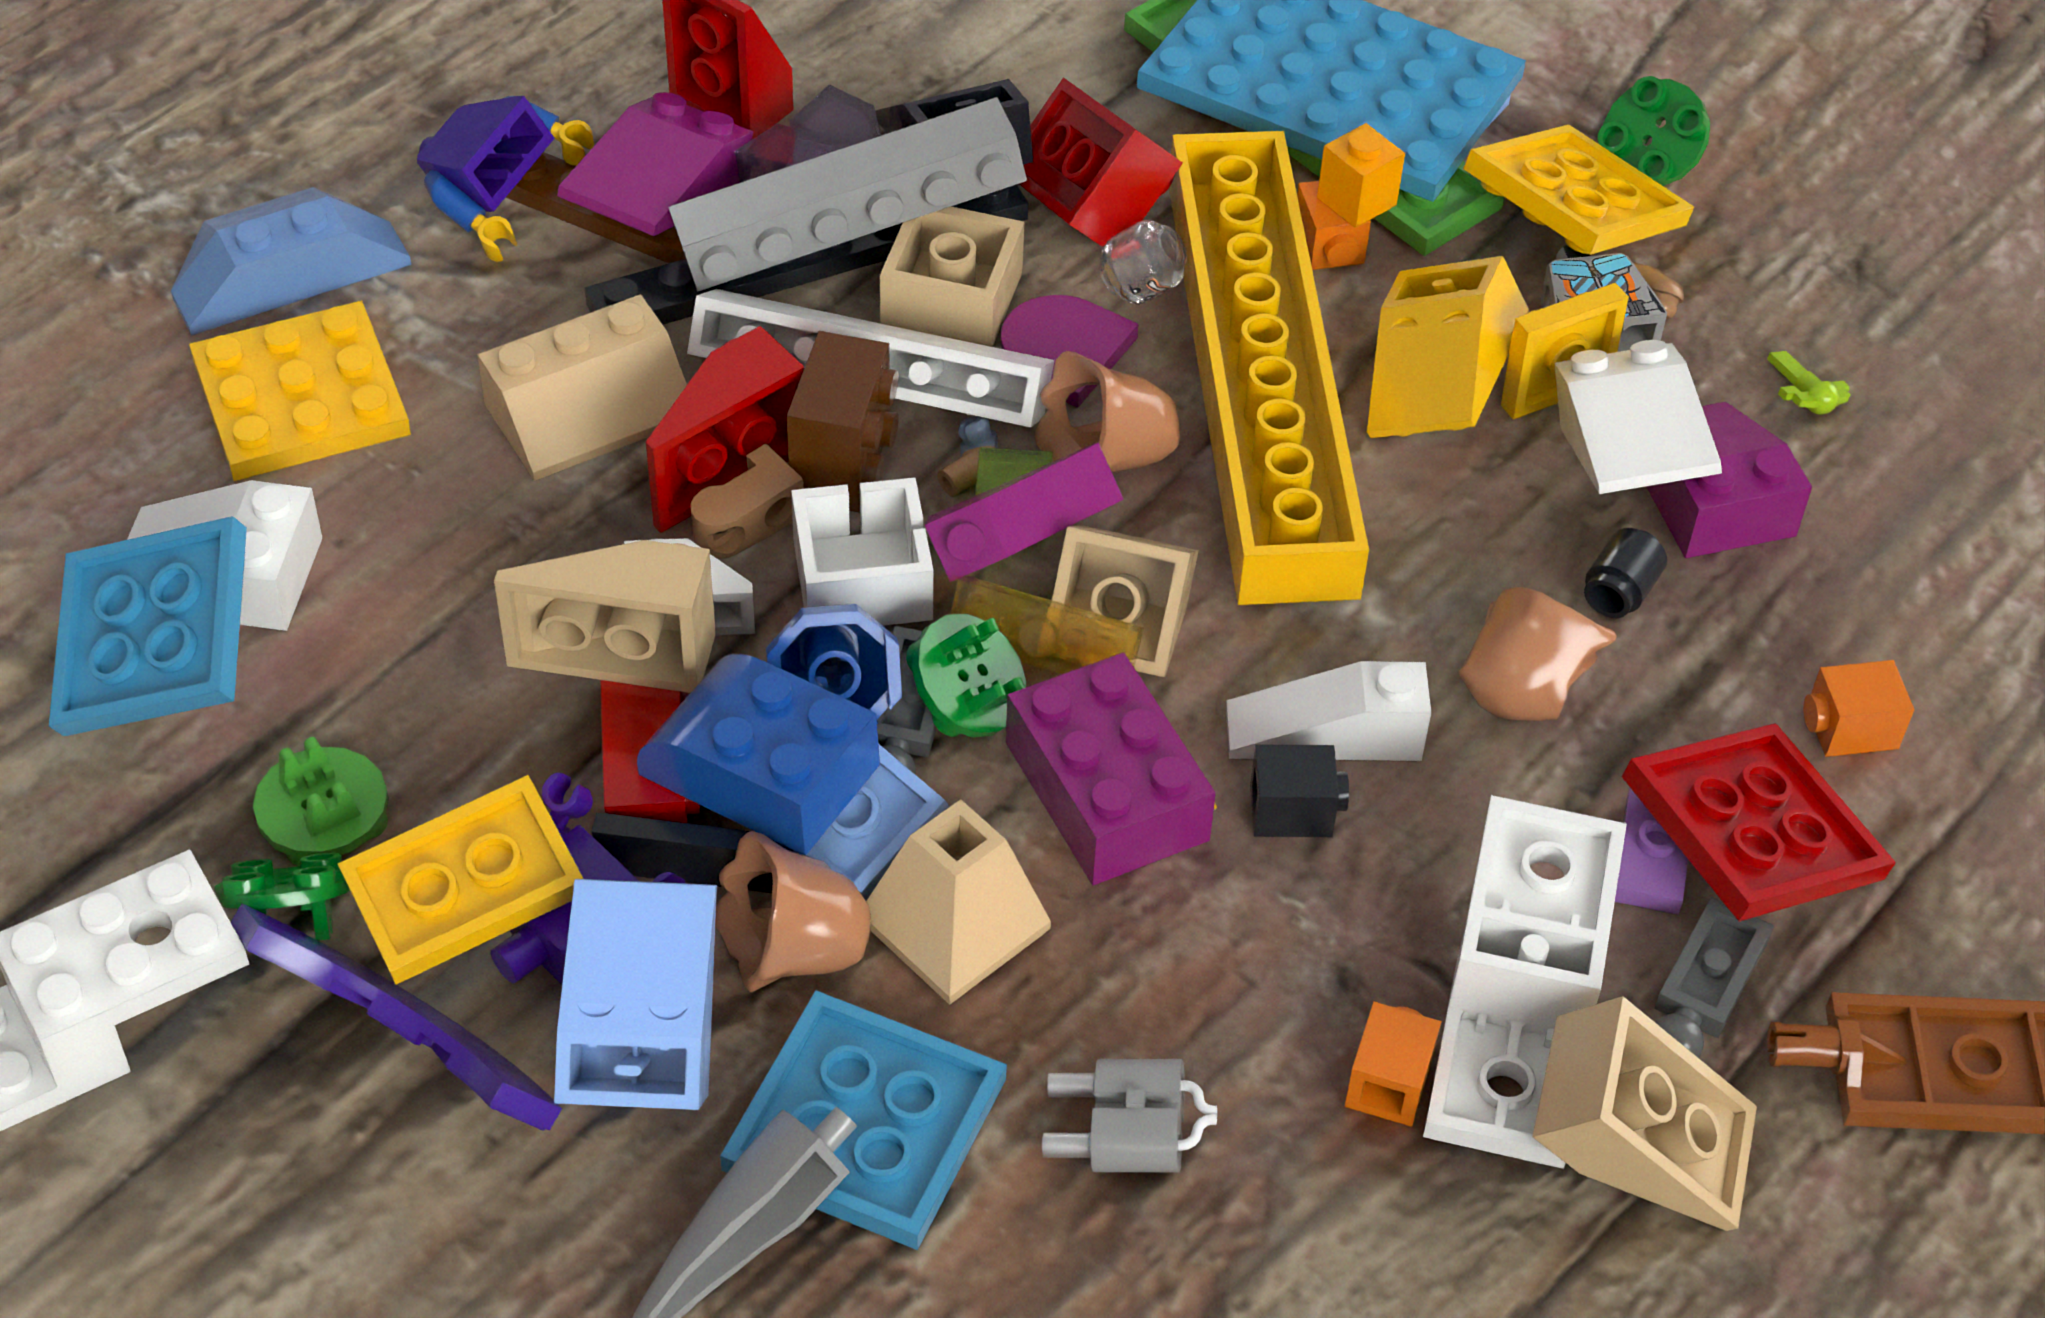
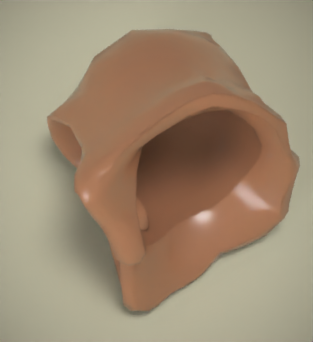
(1136, 422)
(1530, 655)
(814, 920)

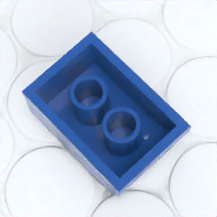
(765, 750)

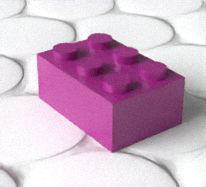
(1109, 768)

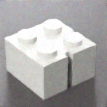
(882, 568)

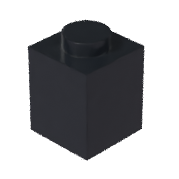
(1296, 791)

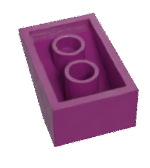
(655, 159)
(1750, 503)

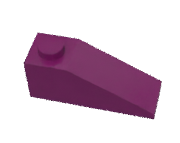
(1022, 511)

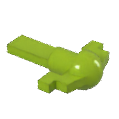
(1808, 389)

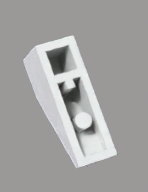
(1360, 708)

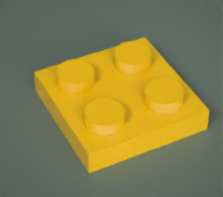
(1554, 335)

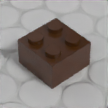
(843, 414)

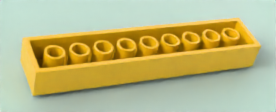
(1266, 373)

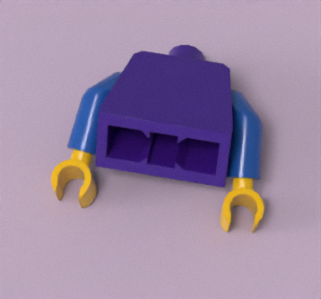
(484, 156)

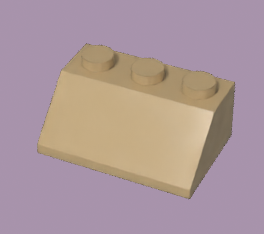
(582, 386)

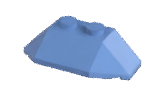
(281, 256)

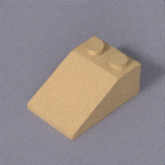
(612, 614)
(1644, 1114)

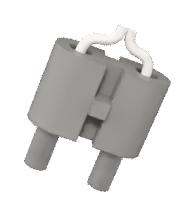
(1133, 1115)

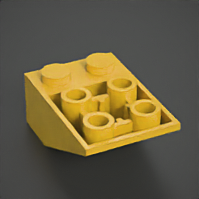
(1442, 346)

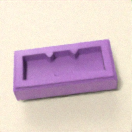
(1651, 863)

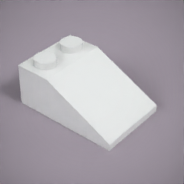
(1634, 417)
(279, 540)

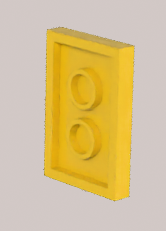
(461, 879)

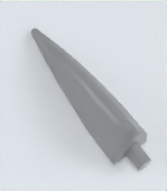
(750, 1209)

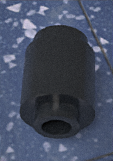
(1624, 572)

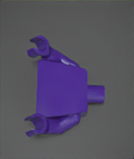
(545, 937)

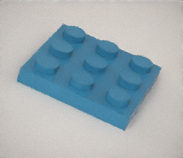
(149, 627)
(904, 1089)

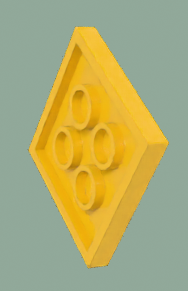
(1578, 189)
(299, 390)

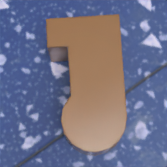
(747, 506)

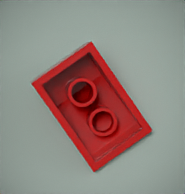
(726, 62)
(1094, 165)
(718, 419)

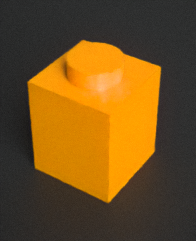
(1360, 175)

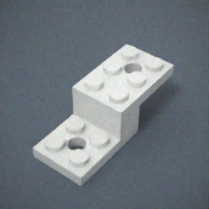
(1522, 961)
(83, 973)

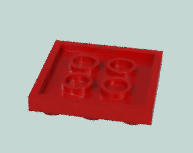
(1757, 821)

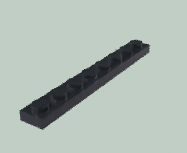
(673, 293)

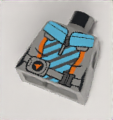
(1580, 273)

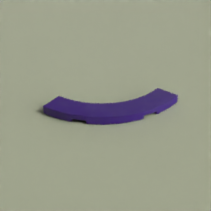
(464, 1054)

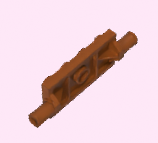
(1927, 1060)

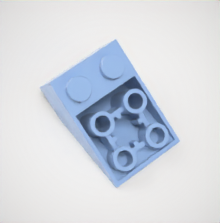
(637, 995)

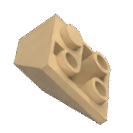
(956, 903)

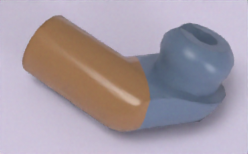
(963, 472)

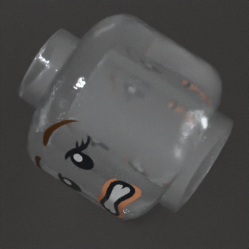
(1143, 262)

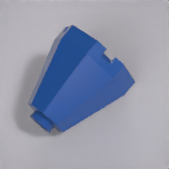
(841, 653)

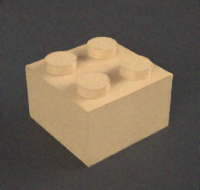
(952, 274)

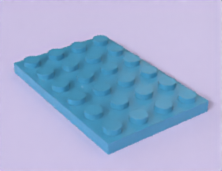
(1331, 69)

